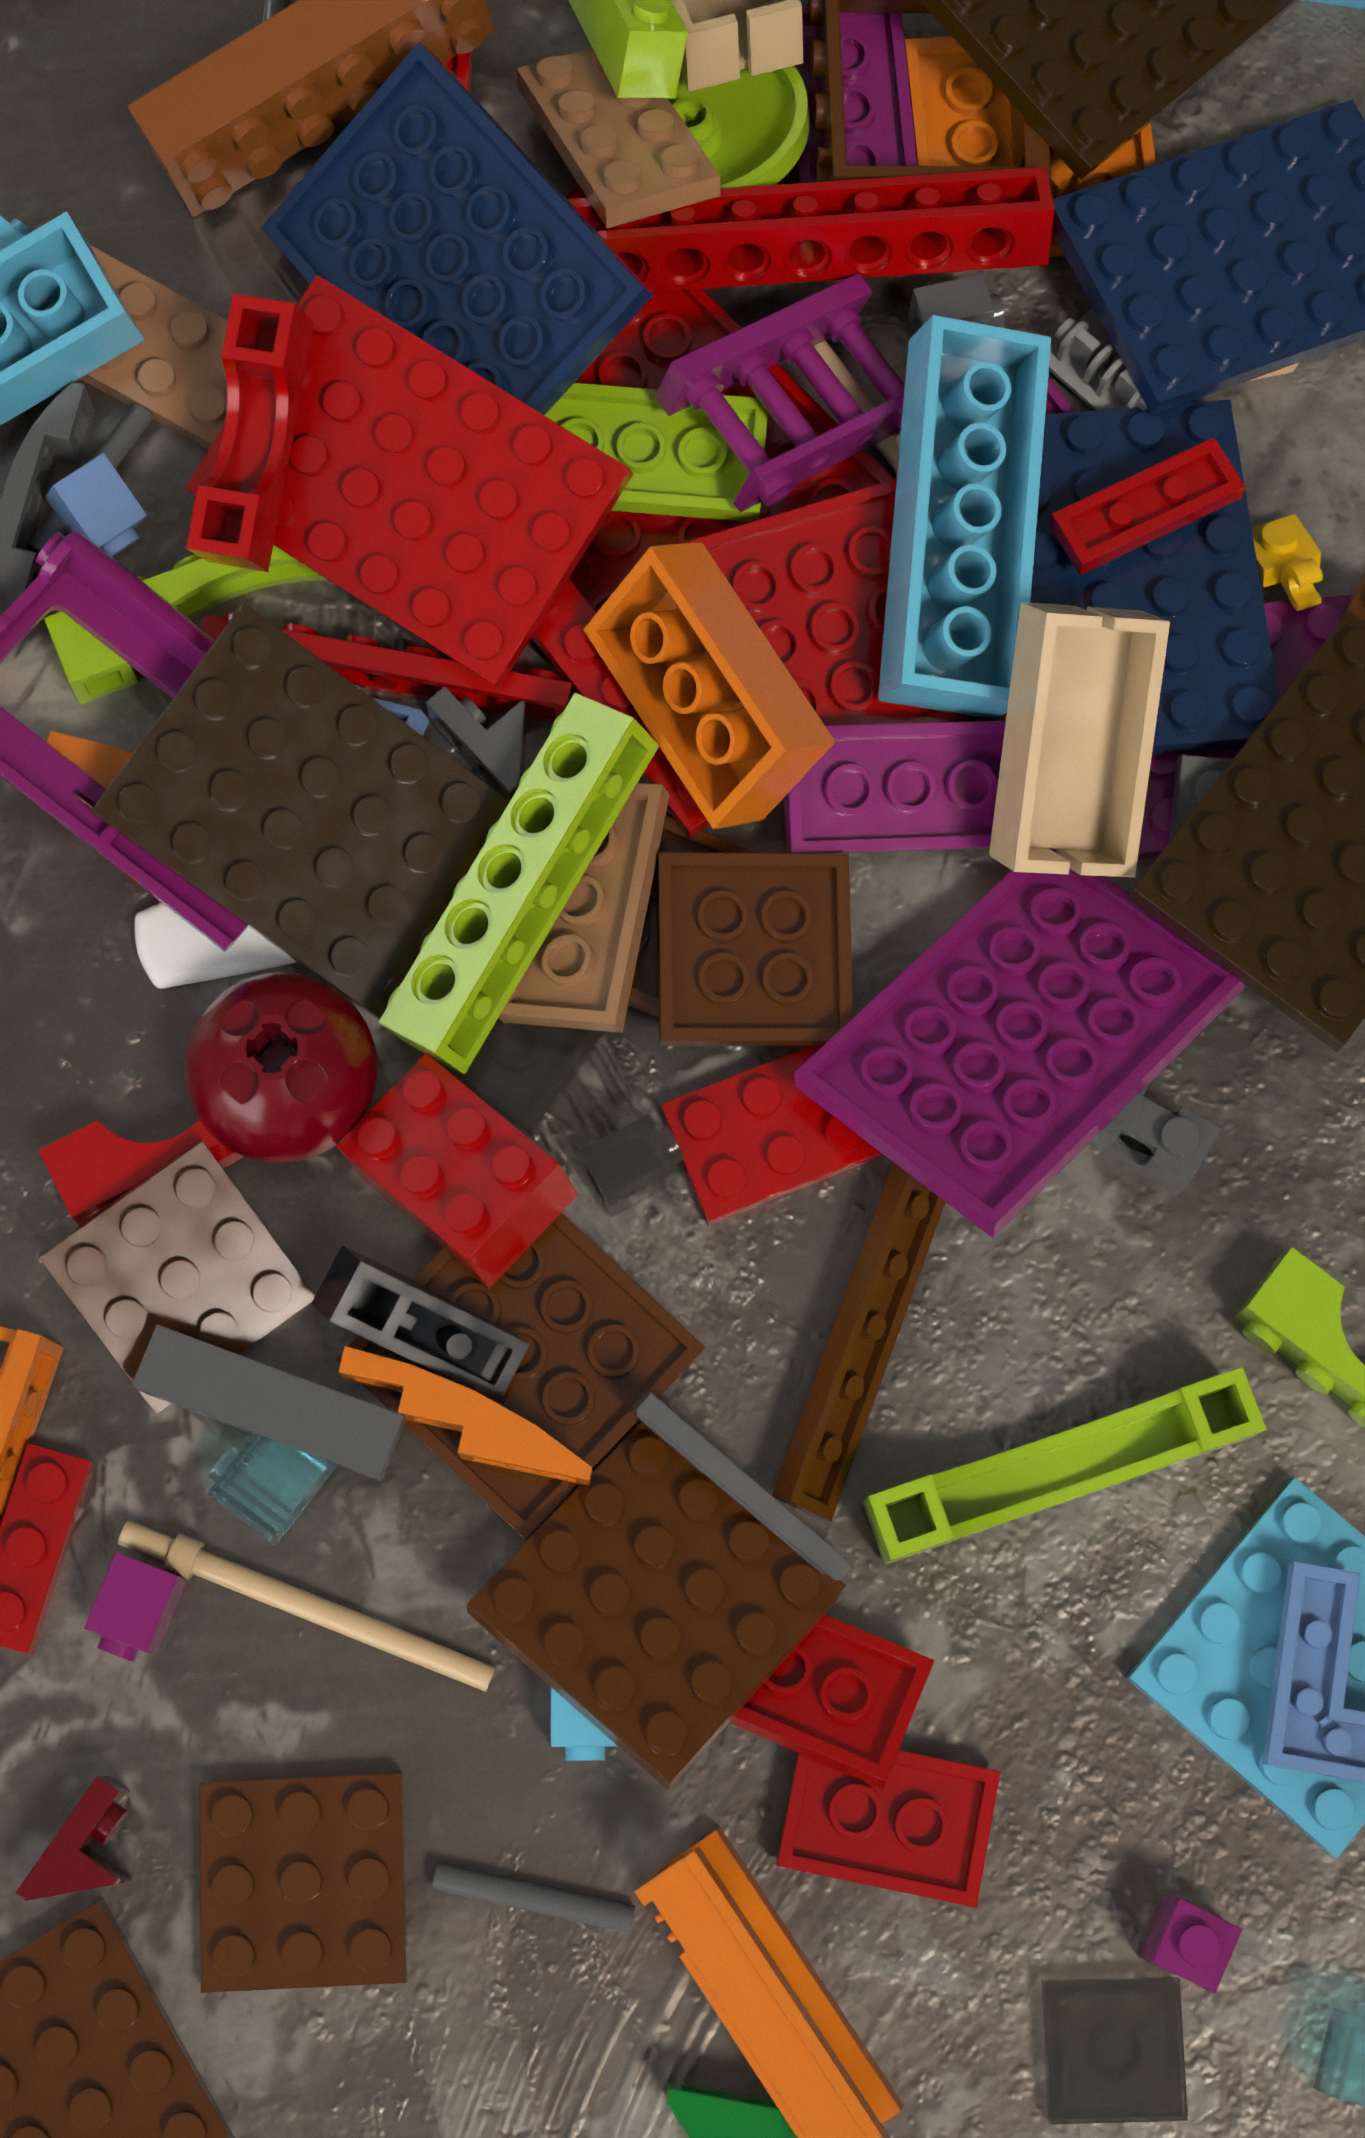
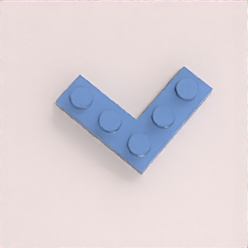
(1306, 1711)

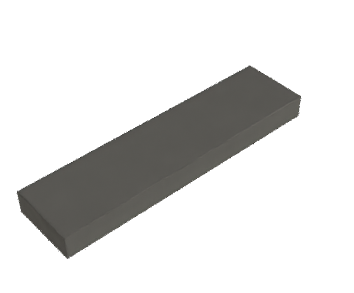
(269, 1402)
(739, 1486)

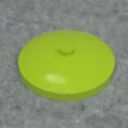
(749, 125)

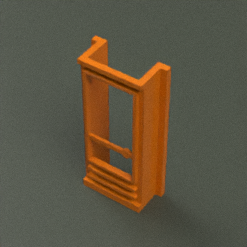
(769, 1994)

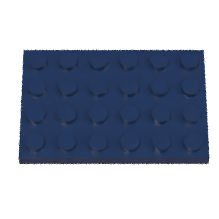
(458, 237)
(1227, 256)
(1197, 577)

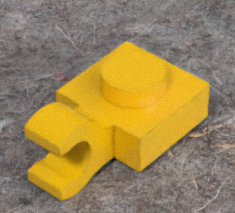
(1288, 557)

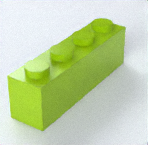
(636, 44)

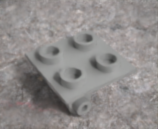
(1091, 365)

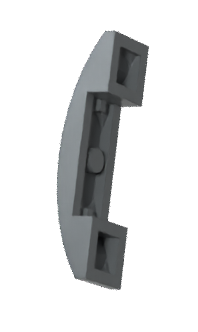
(55, 436)

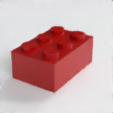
(458, 1170)

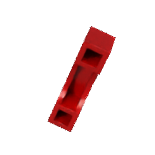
(265, 375)
(99, 1166)

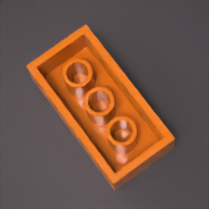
(708, 684)

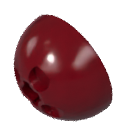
(280, 1102)

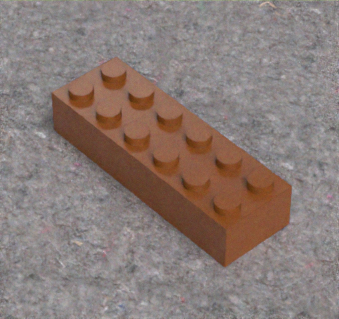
(289, 87)

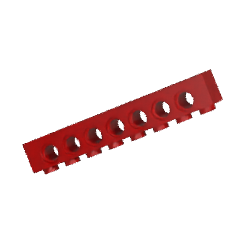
(840, 230)

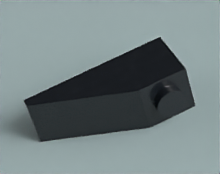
(419, 1324)

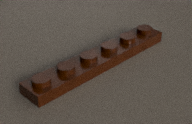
(859, 1346)

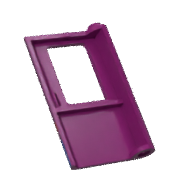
(154, 641)

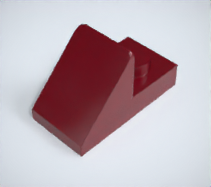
(68, 1860)

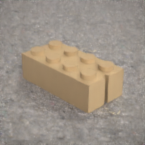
(738, 36)
(1078, 739)

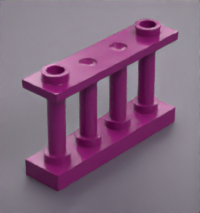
(791, 337)

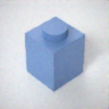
(98, 506)

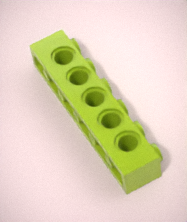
(519, 915)

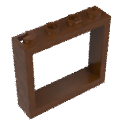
(828, 105)

